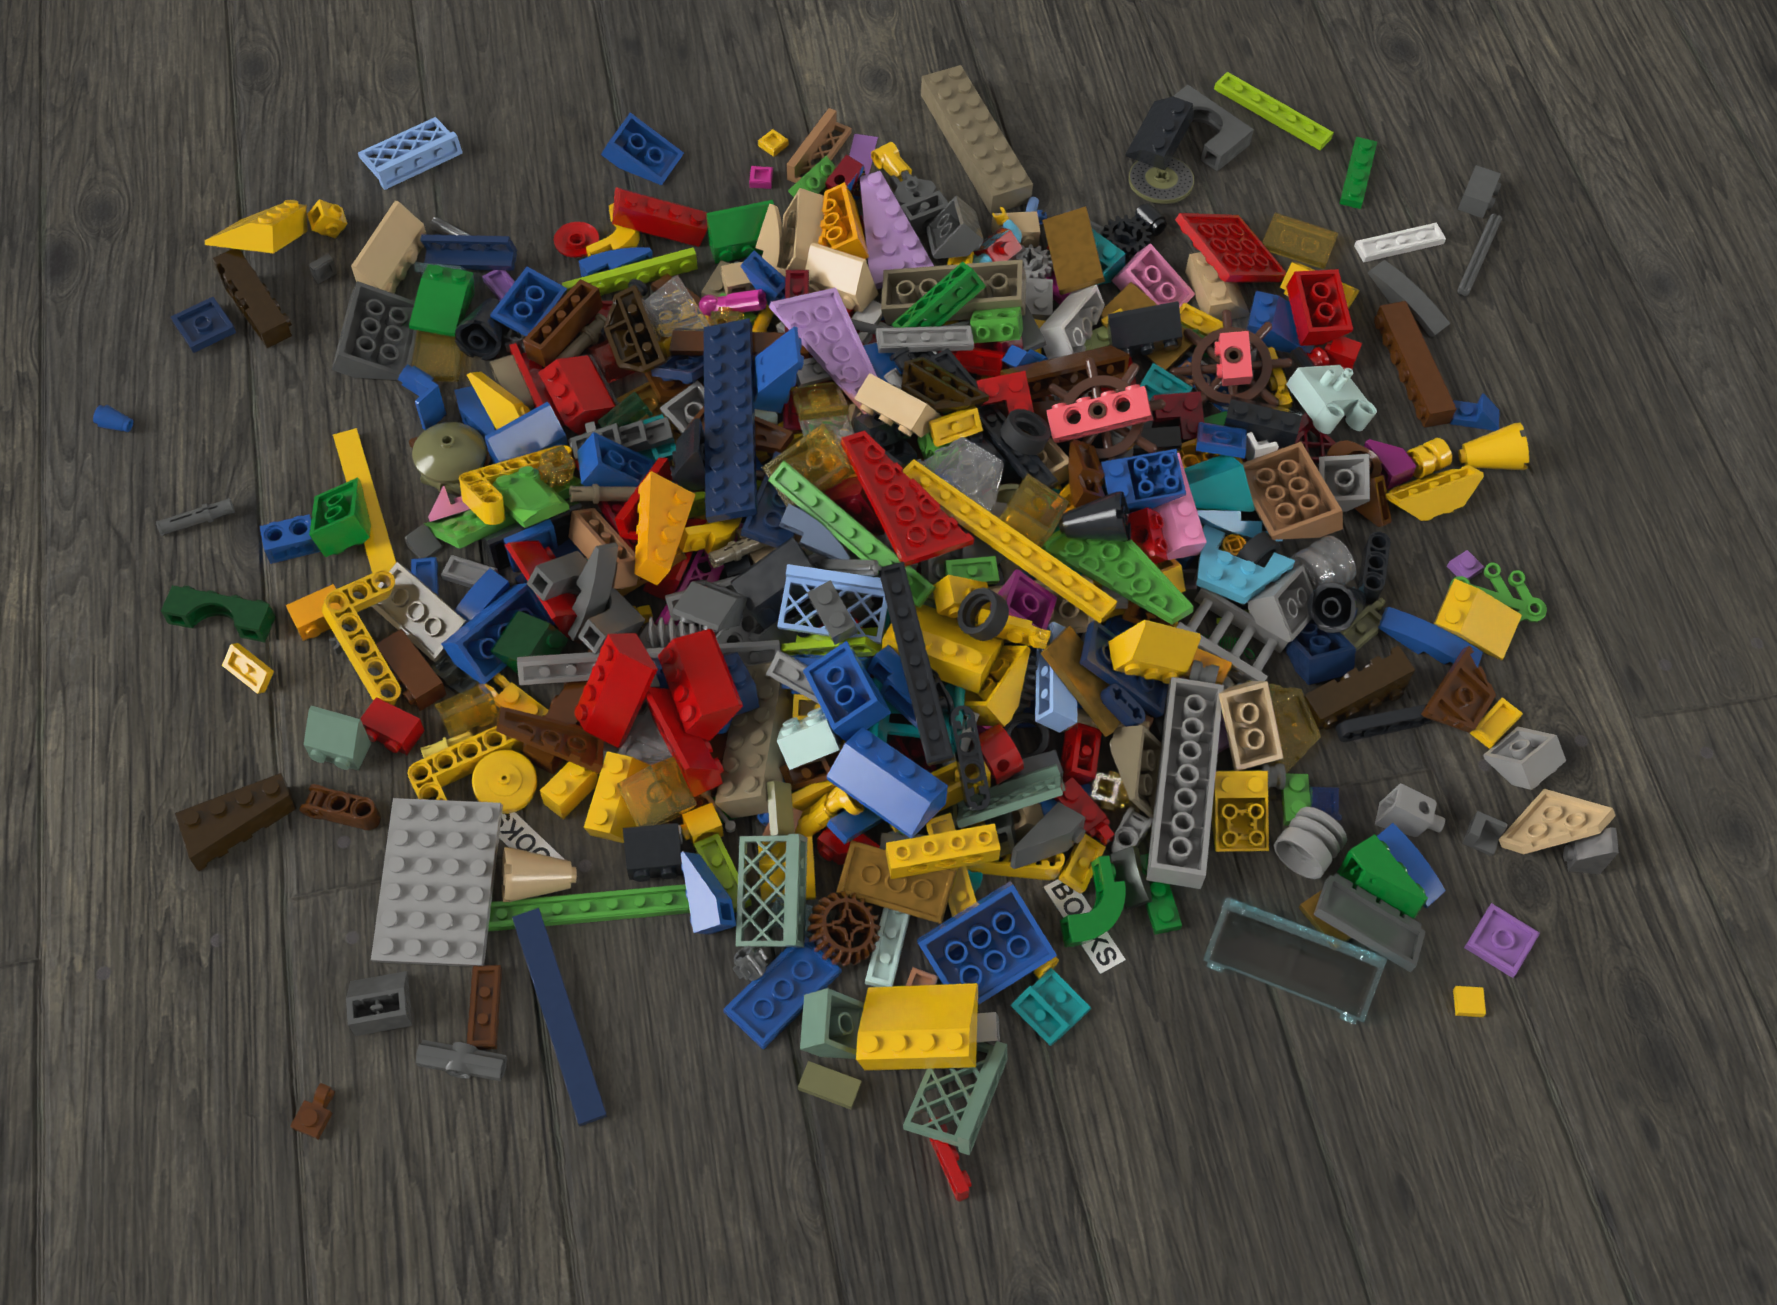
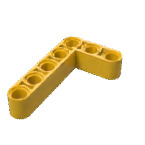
(478, 487)
(360, 635)
(461, 764)

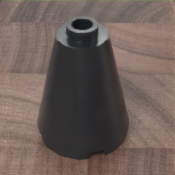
(480, 333)
(1099, 520)
(1335, 606)

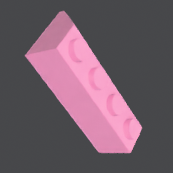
(1181, 524)

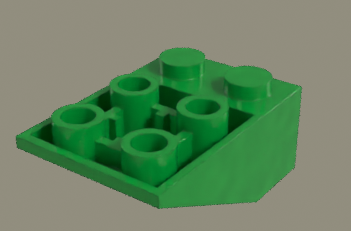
(1379, 873)

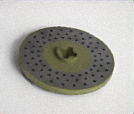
(1161, 185)

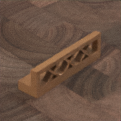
(811, 147)

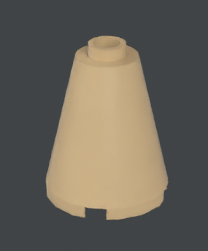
(533, 874)

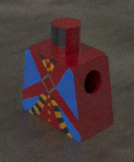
(847, 171)

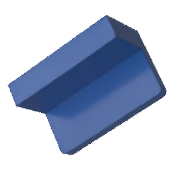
(430, 402)

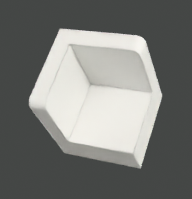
(1257, 449)

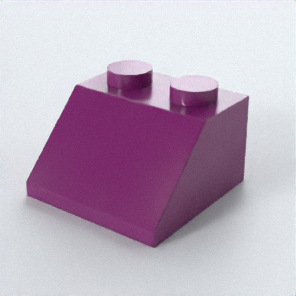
(1028, 600)

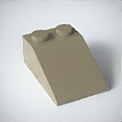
(1137, 760)

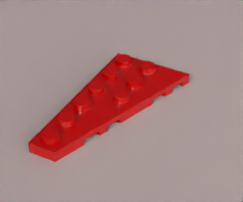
(904, 508)

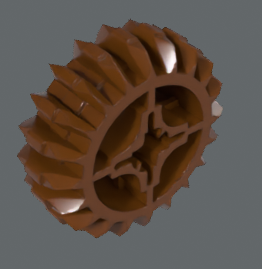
(846, 910)

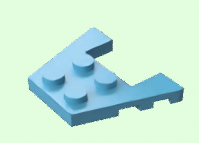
(1234, 576)

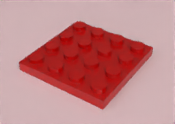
(1231, 247)

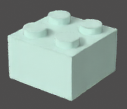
(807, 739)

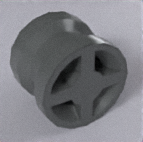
(1276, 775)

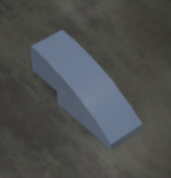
(814, 534)

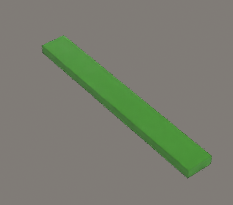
(844, 526)
(594, 906)

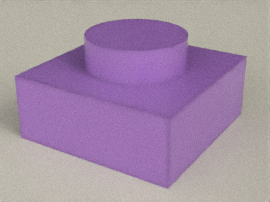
(1465, 565)

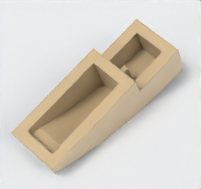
(771, 237)

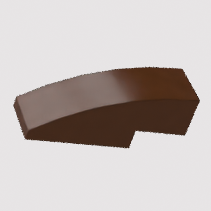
(1084, 473)

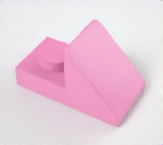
(443, 508)

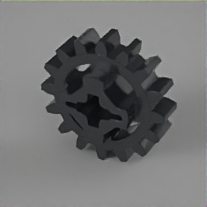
(1127, 234)

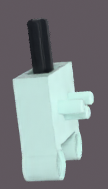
(1328, 394)

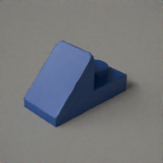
(1480, 415)

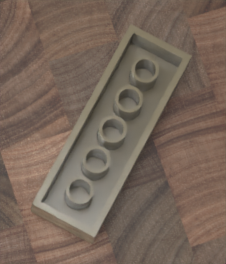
(1003, 281)
(752, 748)

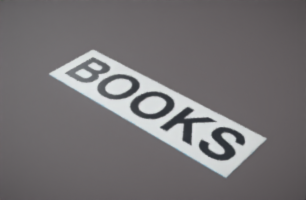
(520, 835)
(1101, 950)

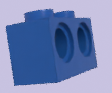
(291, 541)

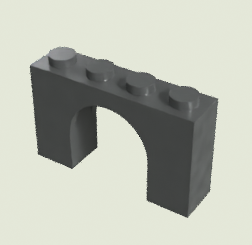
(1232, 133)
(560, 577)

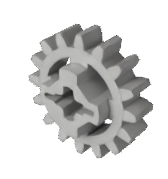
(1036, 262)

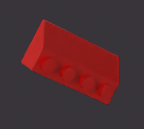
(659, 217)
(529, 555)
(700, 683)
(616, 688)
(689, 751)

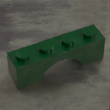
(190, 606)

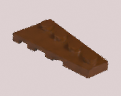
(553, 736)

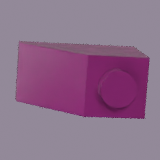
(1395, 463)

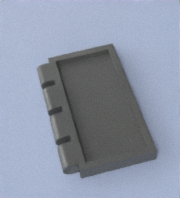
(1370, 922)

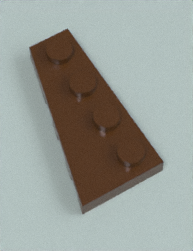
(768, 435)

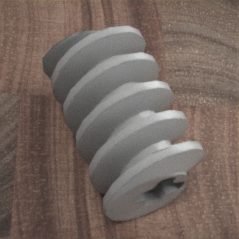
(666, 633)

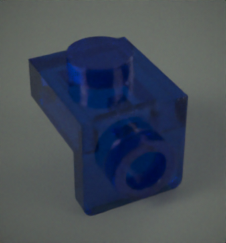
(1326, 800)

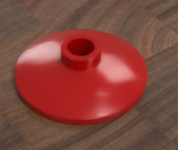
(574, 238)

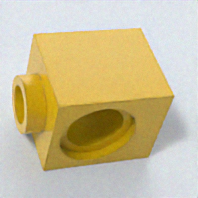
(701, 824)

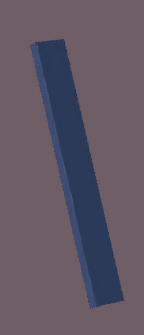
(559, 1017)

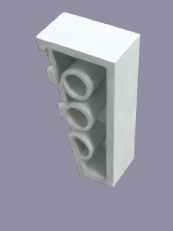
(1072, 322)

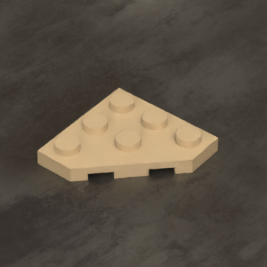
(1554, 821)

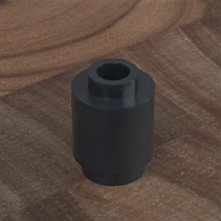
(1151, 218)

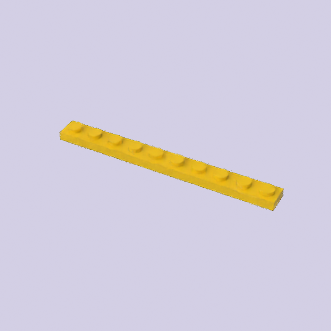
(1014, 545)

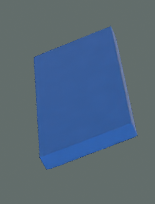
(778, 995)

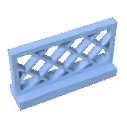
(411, 162)
(842, 582)

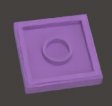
(1502, 940)

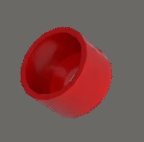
(999, 754)

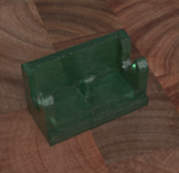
(626, 412)

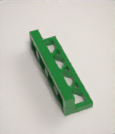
(943, 299)

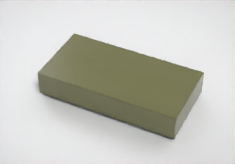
(780, 808)
(829, 1085)

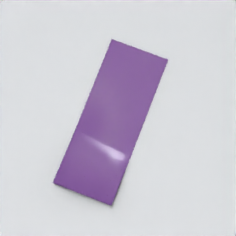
(861, 150)

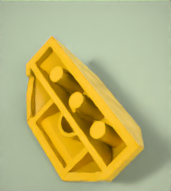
(1437, 492)

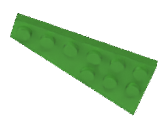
(467, 527)
(1123, 570)

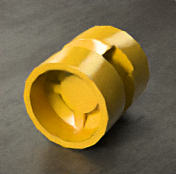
(1430, 457)

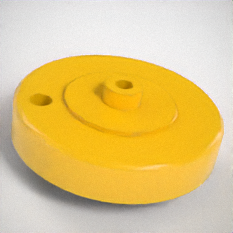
(505, 779)

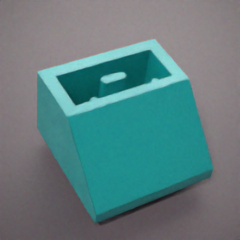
(1110, 256)

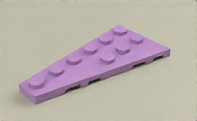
(887, 230)
(828, 337)

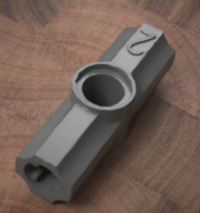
(461, 1060)

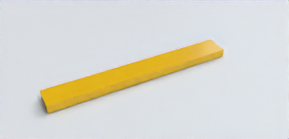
(355, 465)

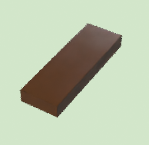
(484, 1006)

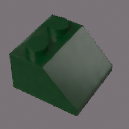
(527, 637)

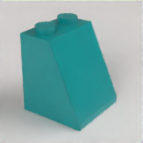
(1220, 484)

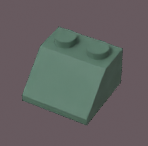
(335, 738)
(830, 1024)

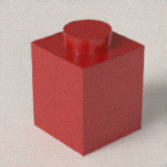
(1343, 352)

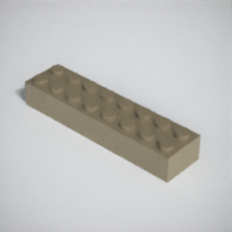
(976, 139)

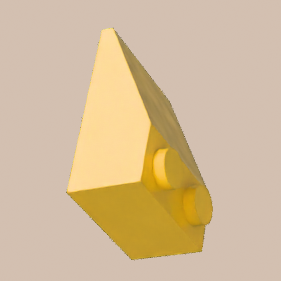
(1478, 619)
(1002, 688)

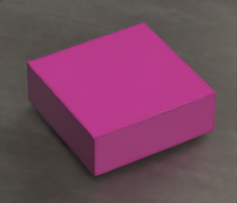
(761, 177)

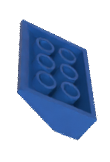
(988, 944)

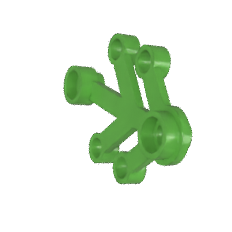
(1504, 596)

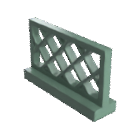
(1014, 795)
(794, 887)
(977, 1103)

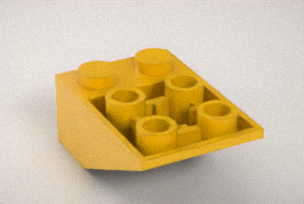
(1240, 811)

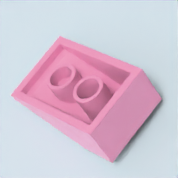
(1154, 278)

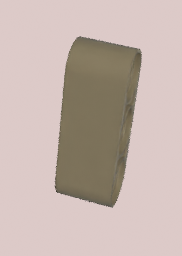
(510, 378)

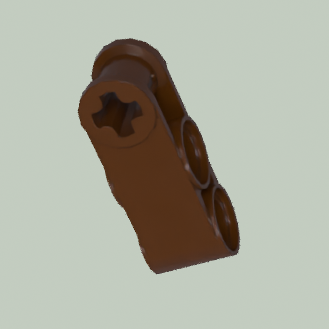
(324, 802)

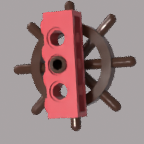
(1101, 412)

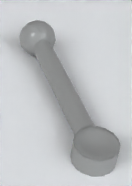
(730, 826)

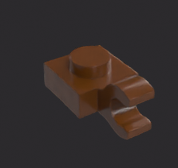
(314, 1116)

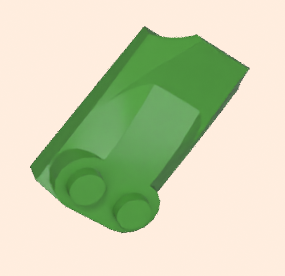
(529, 497)

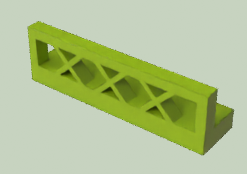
(822, 645)

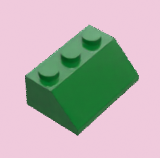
(736, 231)

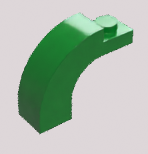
(1109, 903)

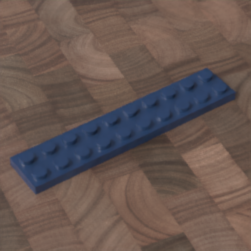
(729, 422)

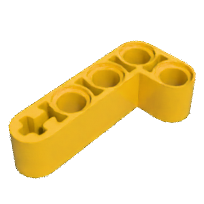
(1043, 871)

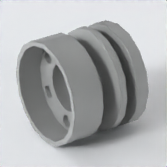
(1310, 842)

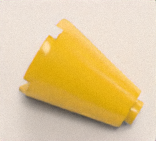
(1497, 450)

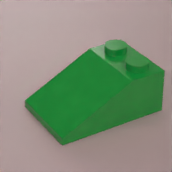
(442, 300)
(340, 518)

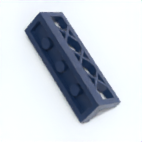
(465, 251)

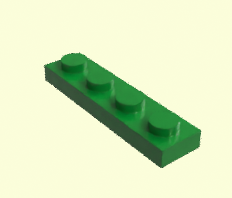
(1358, 173)

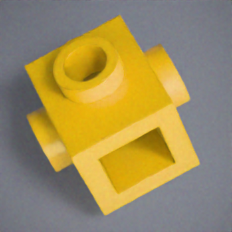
(327, 218)

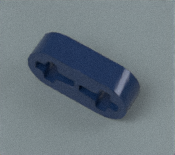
(1122, 705)

